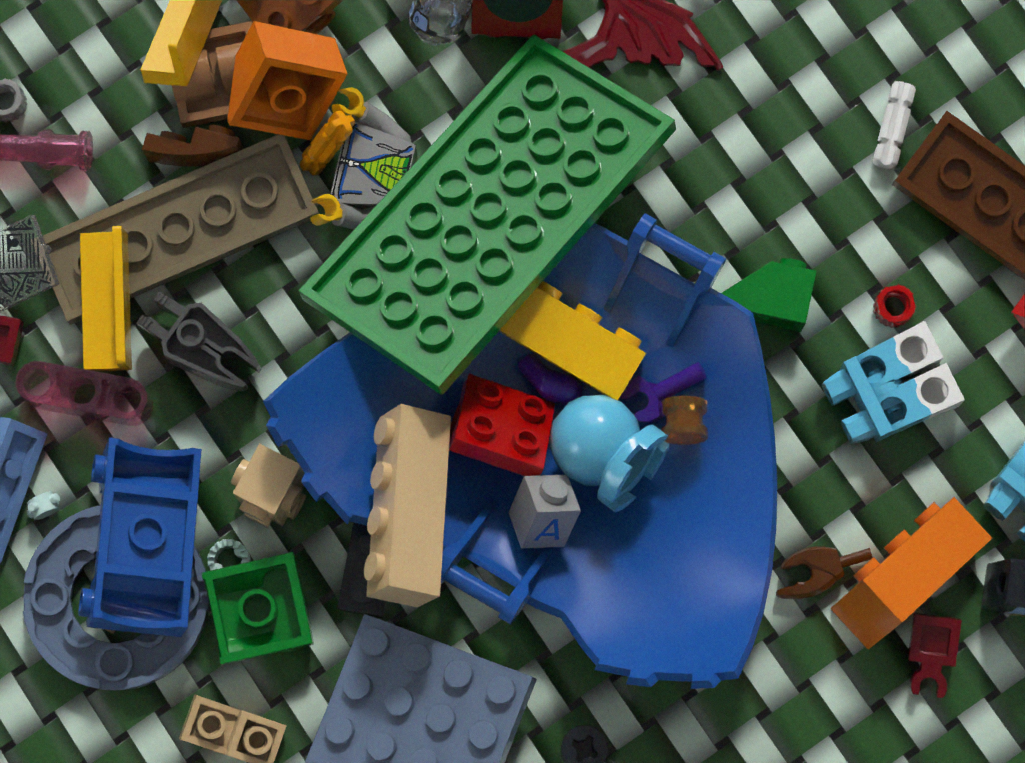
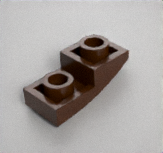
(204, 149)

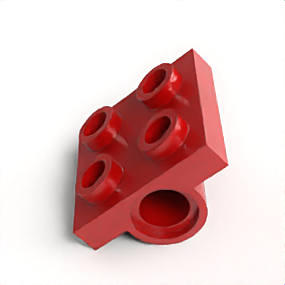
(501, 426)

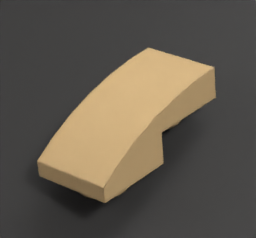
(232, 731)

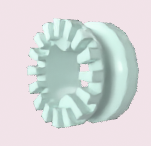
(239, 550)

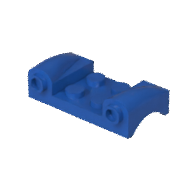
(143, 539)

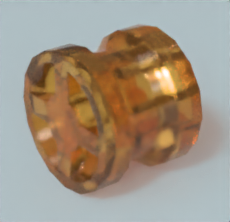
(685, 420)

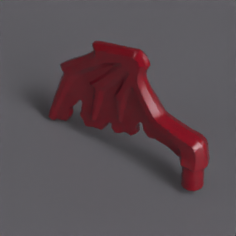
(645, 31)

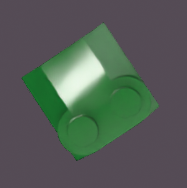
(258, 608)

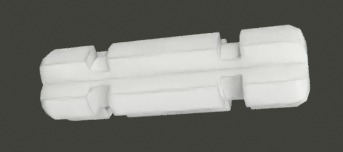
(894, 125)

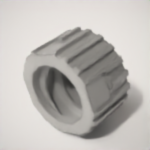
(19, 105)

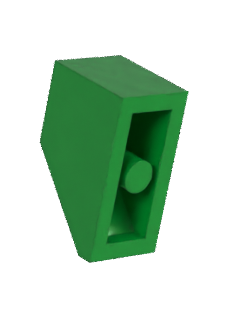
(777, 293)

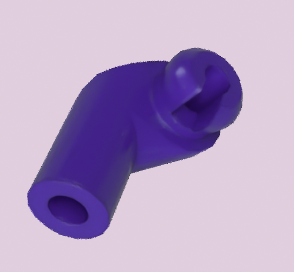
(550, 384)

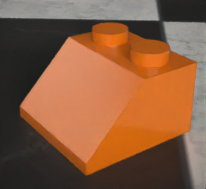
(284, 80)

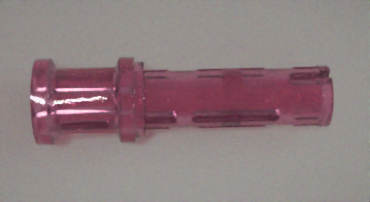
(49, 149)

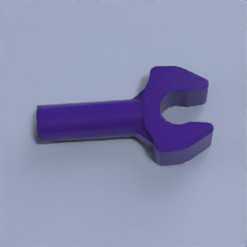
(658, 392)

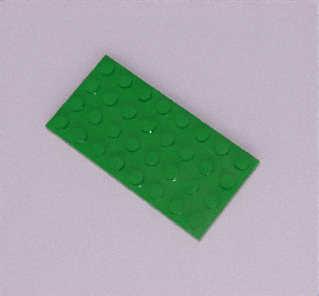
(487, 213)

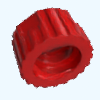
(902, 294)

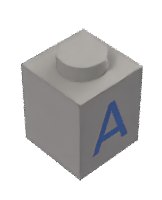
(544, 511)

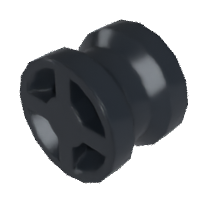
(584, 750)

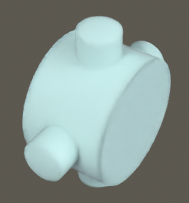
(43, 505)

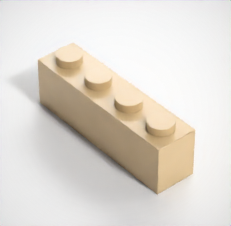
(408, 506)

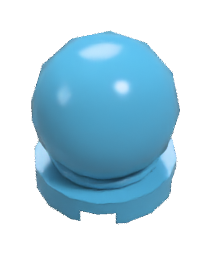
(602, 446)

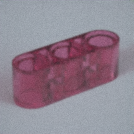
(65, 382)

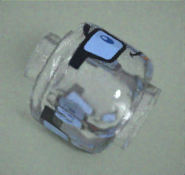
(439, 20)

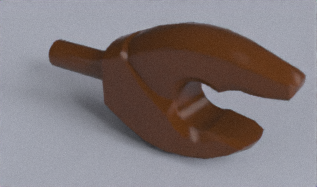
(825, 570)

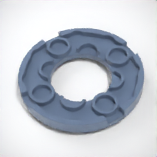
(61, 638)

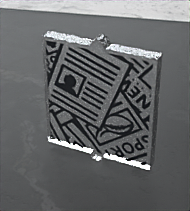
(24, 263)

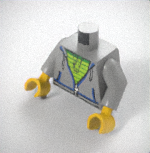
(367, 165)

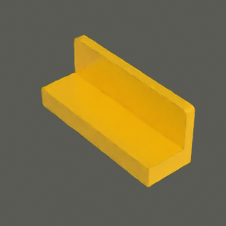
(179, 41)
(105, 300)

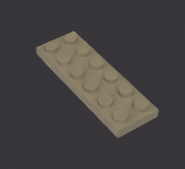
(191, 220)

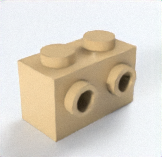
(269, 487)

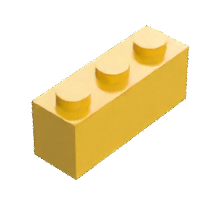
(575, 341)

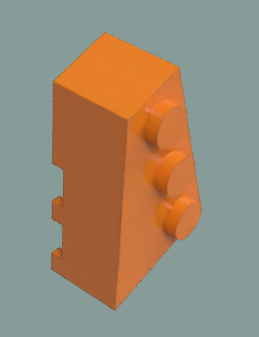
(912, 571)

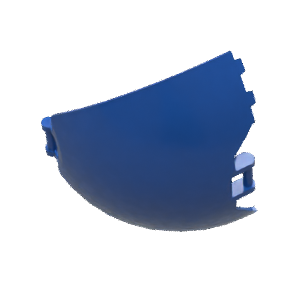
(646, 589)

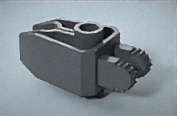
(200, 343)

